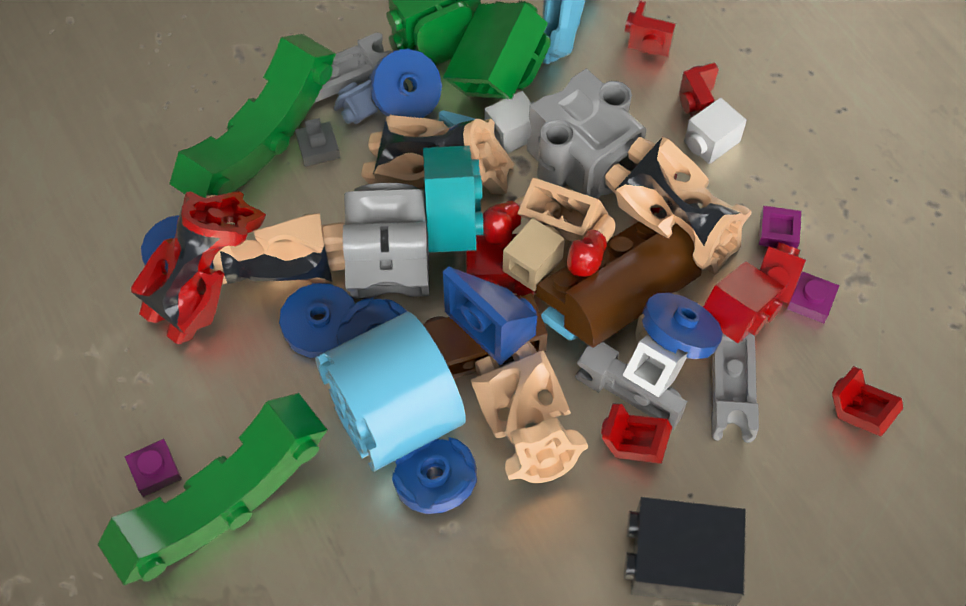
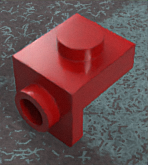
(649, 33)
(696, 88)
(784, 267)
(864, 404)
(635, 436)

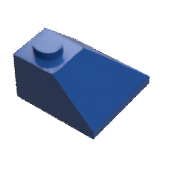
(488, 313)

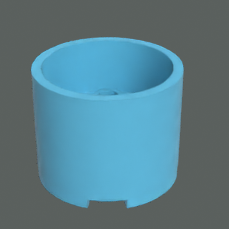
(392, 390)

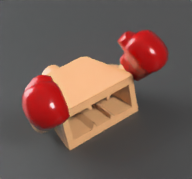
(569, 212)

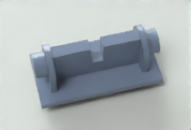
(357, 101)

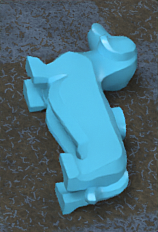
(563, 21)

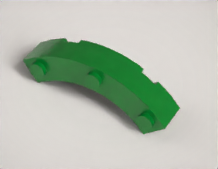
(261, 125)
(218, 496)

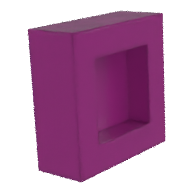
(779, 226)
(813, 297)
(153, 468)

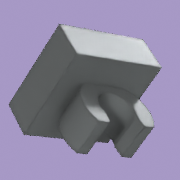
(317, 142)

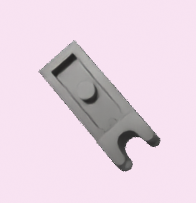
(354, 65)
(603, 370)
(735, 388)

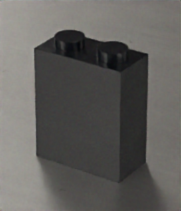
(687, 551)

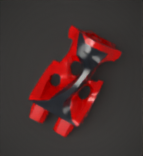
(190, 288)

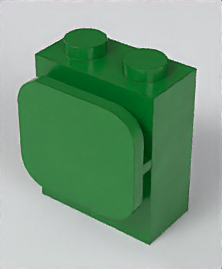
(429, 26)
(499, 50)

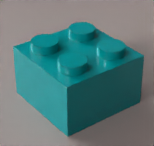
(452, 198)

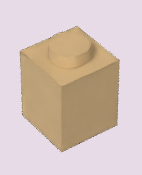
(533, 253)

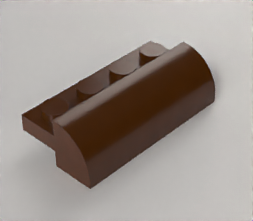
(631, 271)

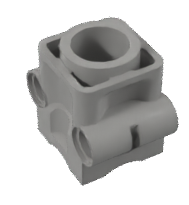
(583, 133)
(386, 241)

